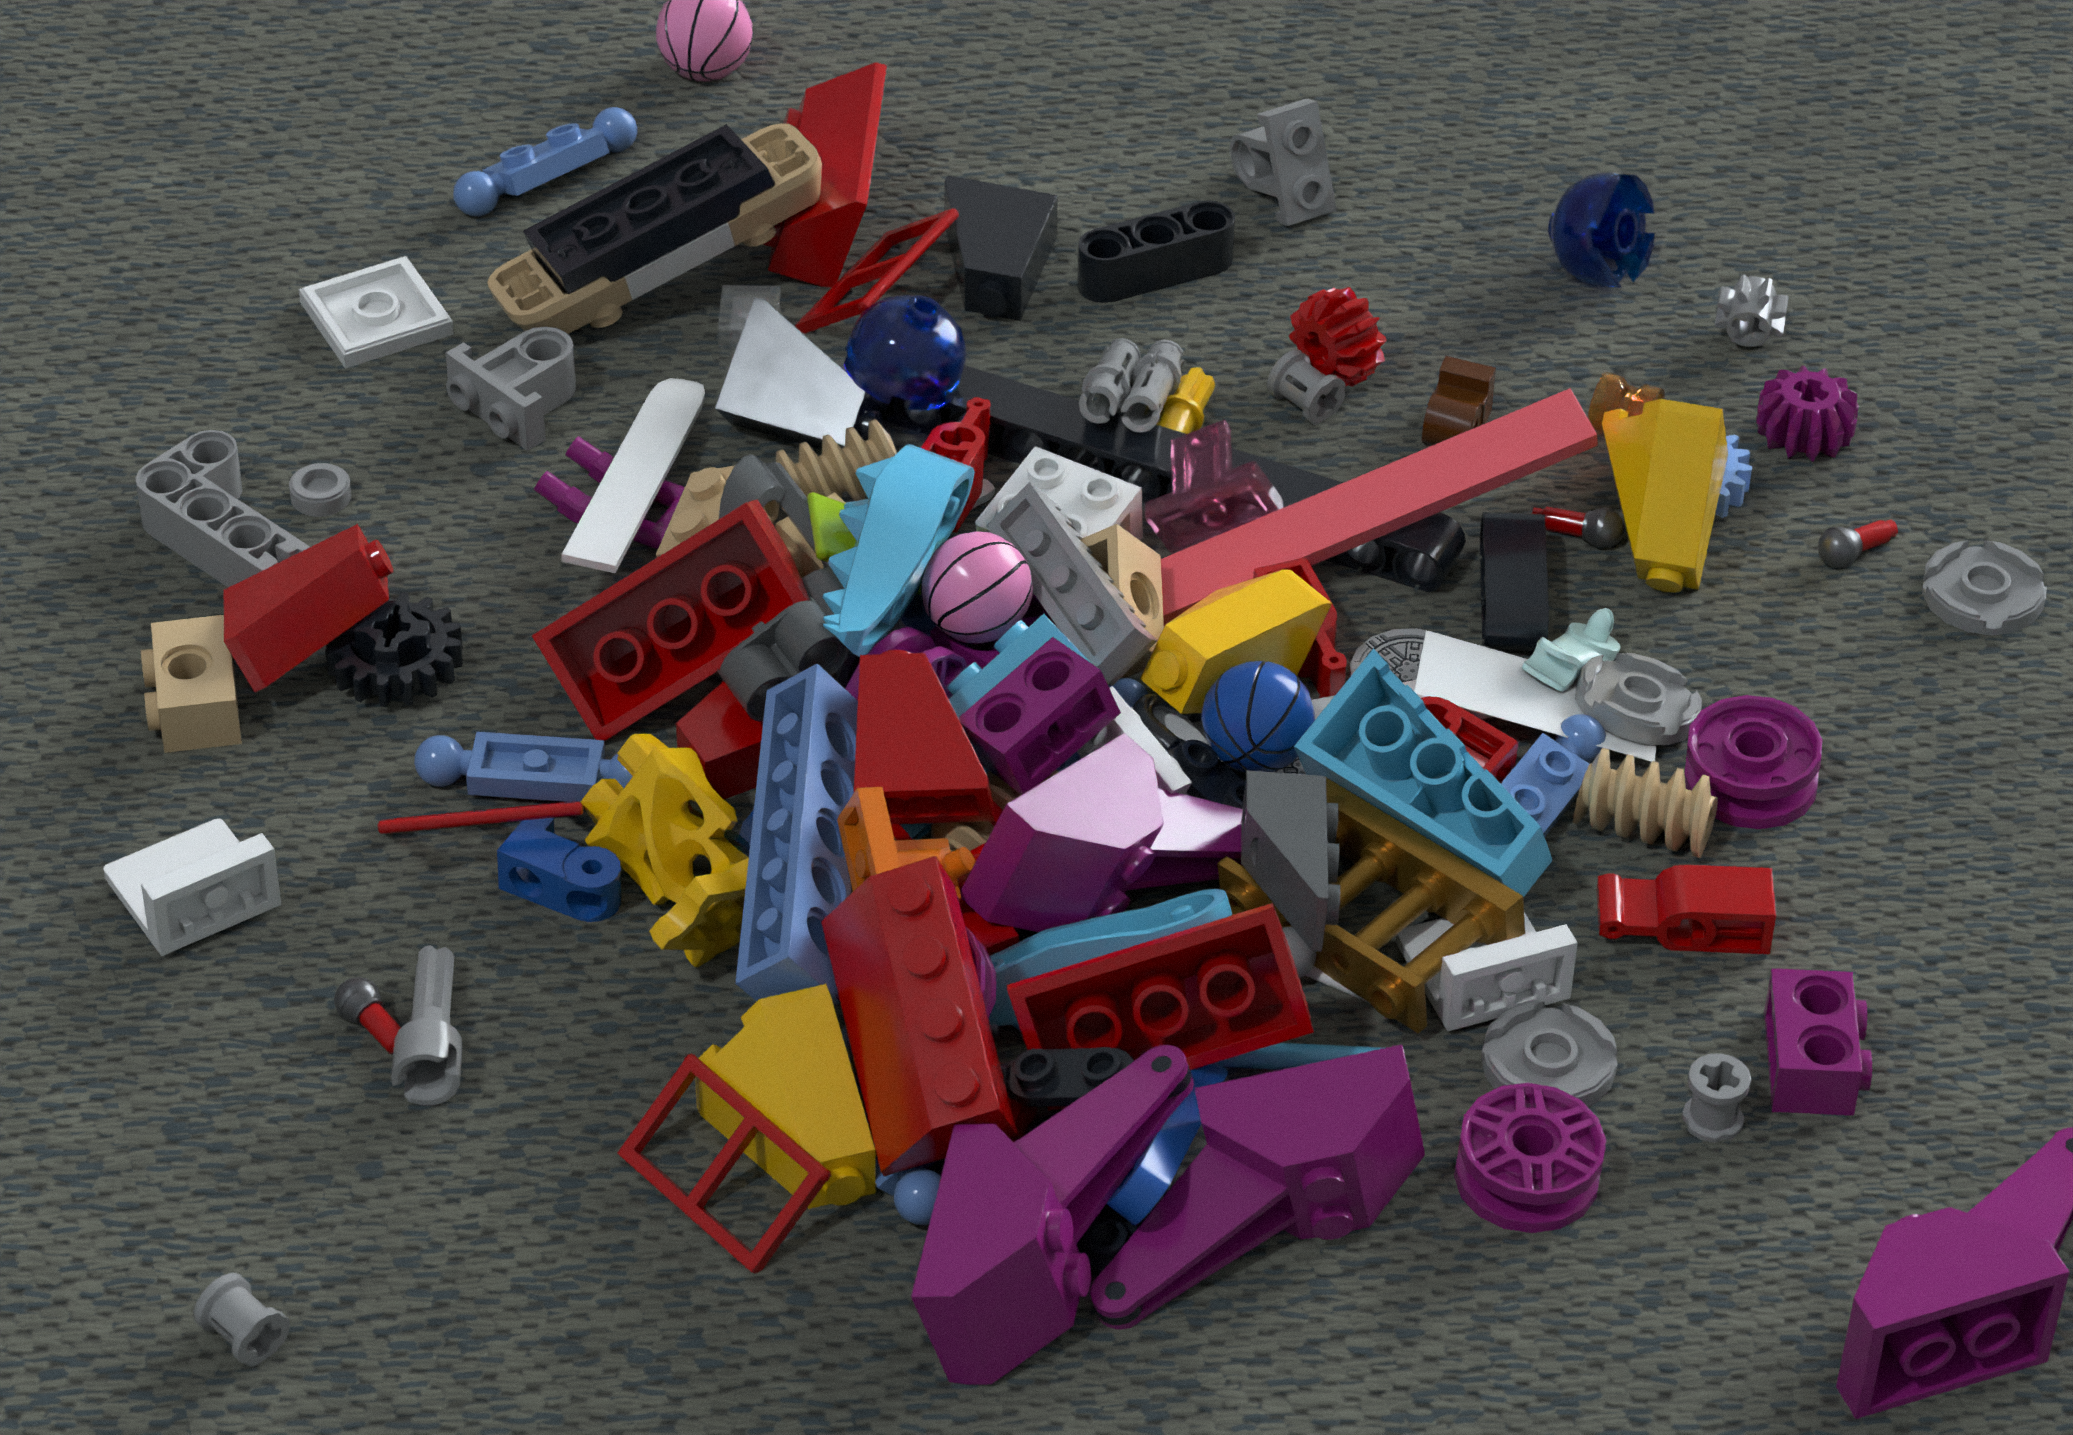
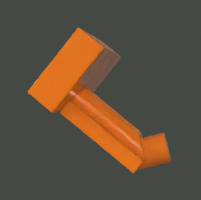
(871, 843)

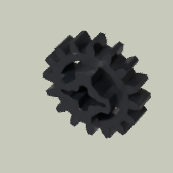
(397, 651)

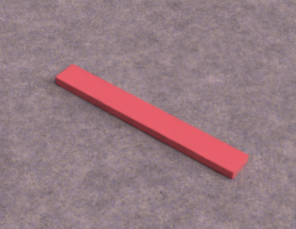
(1382, 499)

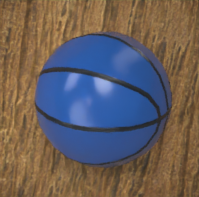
(1256, 716)

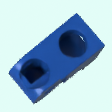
(559, 872)

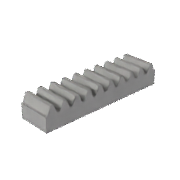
(1073, 584)

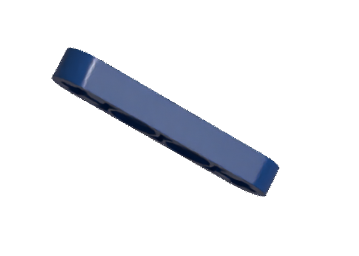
(1163, 1156)

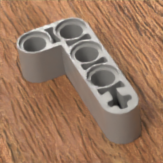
(194, 509)

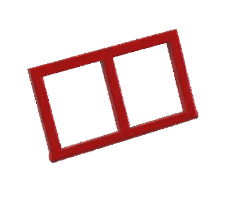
(867, 270)
(480, 817)
(693, 1203)

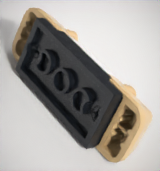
(657, 226)

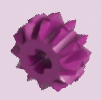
(1807, 413)

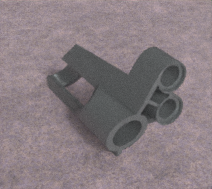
(797, 634)

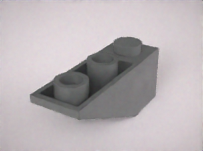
(1293, 849)

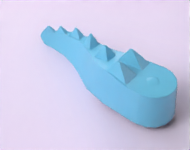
(896, 530)
(1096, 937)

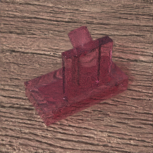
(1207, 492)

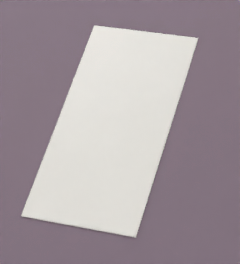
(1500, 688)

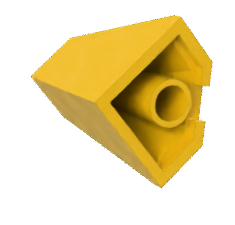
(1668, 486)
(1246, 622)
(800, 1077)

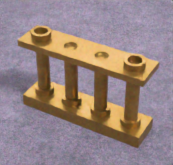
(1431, 882)

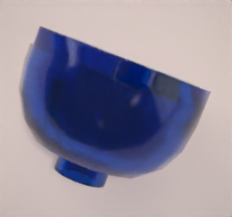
(1603, 219)
(907, 351)

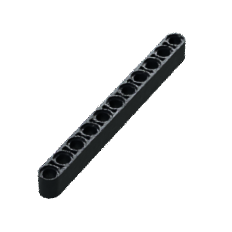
(1035, 417)

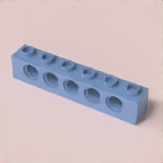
(796, 845)

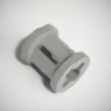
(1304, 375)
(1717, 1089)
(241, 1319)

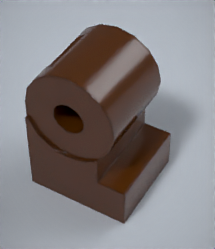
(1460, 400)

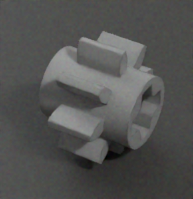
(1751, 311)

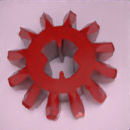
(1338, 335)

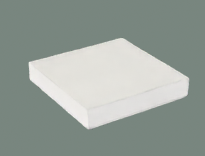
(376, 312)

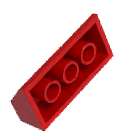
(843, 126)
(671, 620)
(1199, 989)
(915, 1014)

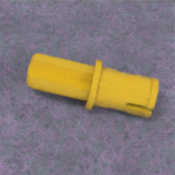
(1185, 407)

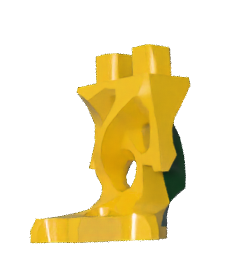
(660, 837)

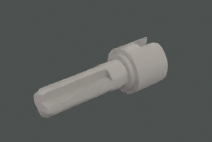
(428, 1047)

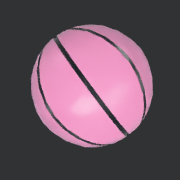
(704, 37)
(976, 587)

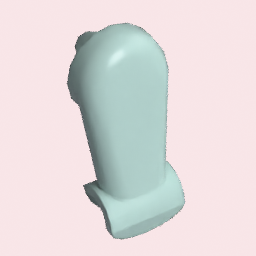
(1561, 660)

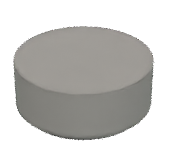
(320, 489)

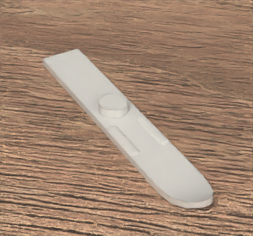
(635, 475)

